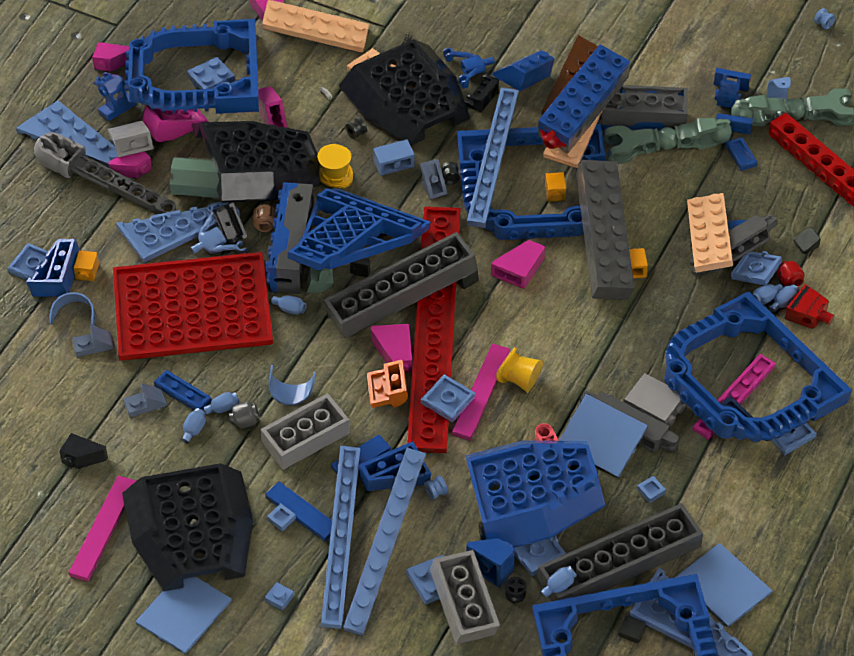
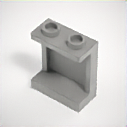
(130, 138)
(655, 399)

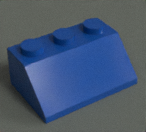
(526, 70)

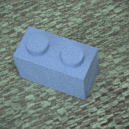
(393, 157)

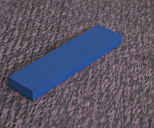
(305, 512)

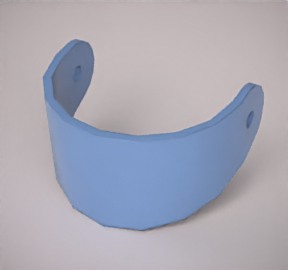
(778, 88)
(68, 298)
(290, 394)

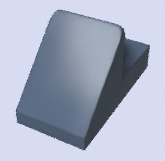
(433, 179)
(96, 342)
(148, 400)

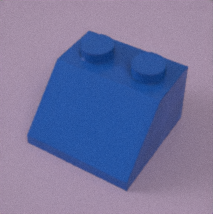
(494, 559)

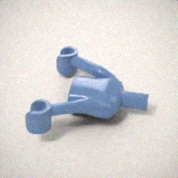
(213, 239)

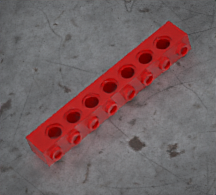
(814, 155)

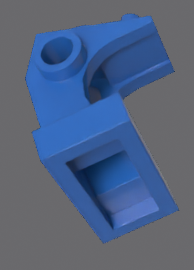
(109, 86)
(729, 89)

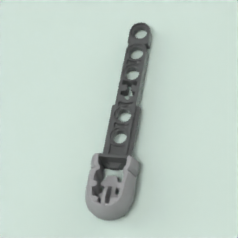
(54, 148)

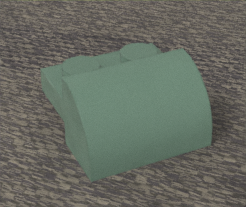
(319, 280)

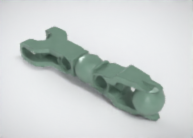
(827, 107)
(648, 140)

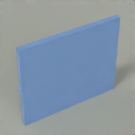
(608, 432)
(727, 584)
(184, 613)

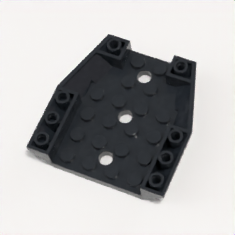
(401, 111)
(254, 173)
(168, 544)

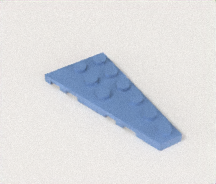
(63, 121)
(165, 230)
(664, 622)

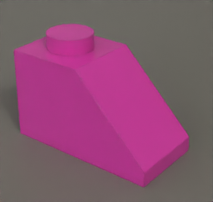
(109, 56)
(132, 165)

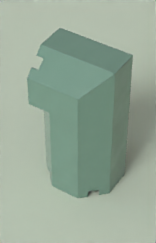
(194, 177)

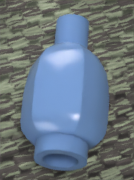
(767, 293)
(784, 297)
(290, 304)
(222, 403)
(193, 424)
(559, 581)

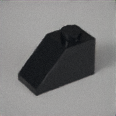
(82, 452)

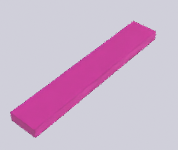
(483, 387)
(741, 388)
(100, 531)

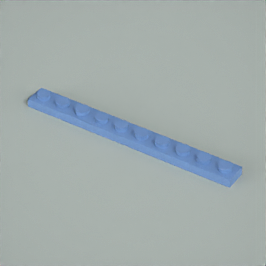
(492, 158)
(340, 538)
(384, 542)

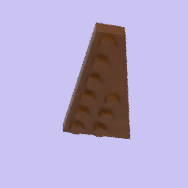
(577, 57)

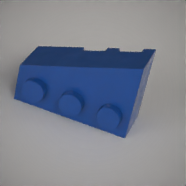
(57, 271)
(382, 470)

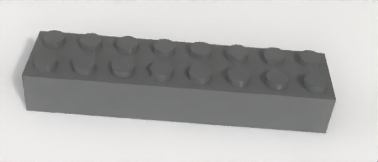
(604, 230)
(400, 284)
(626, 553)

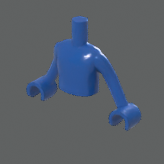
(470, 66)

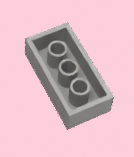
(305, 431)
(464, 597)

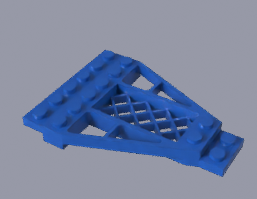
(350, 228)

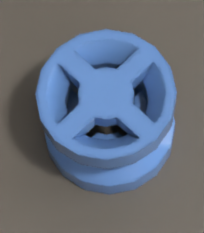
(824, 18)
(436, 487)

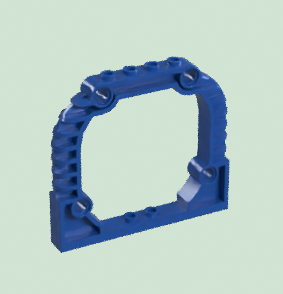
(225, 97)
(505, 223)
(750, 315)
(678, 595)

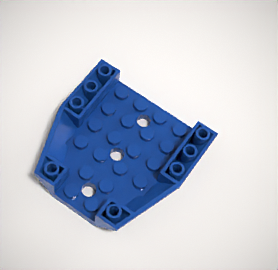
(537, 509)

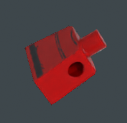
(808, 308)

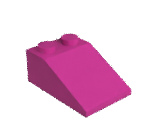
(170, 125)

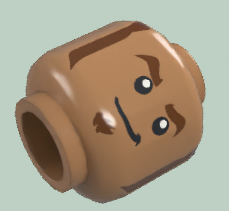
(264, 217)

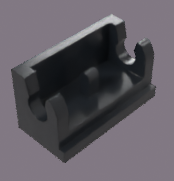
(483, 94)
(229, 223)

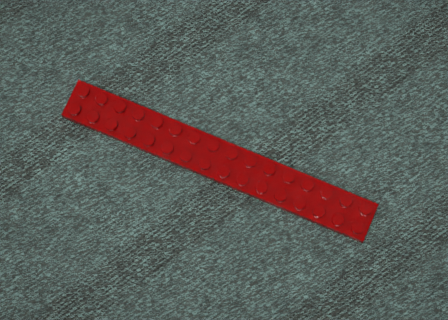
(433, 342)

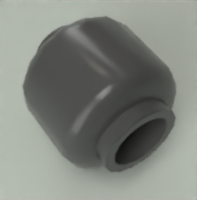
(244, 415)

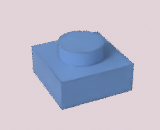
(651, 489)
(281, 517)
(279, 596)

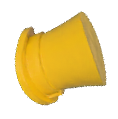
(335, 166)
(519, 370)

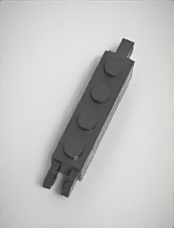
(747, 237)
(657, 433)

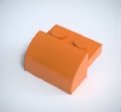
(388, 385)

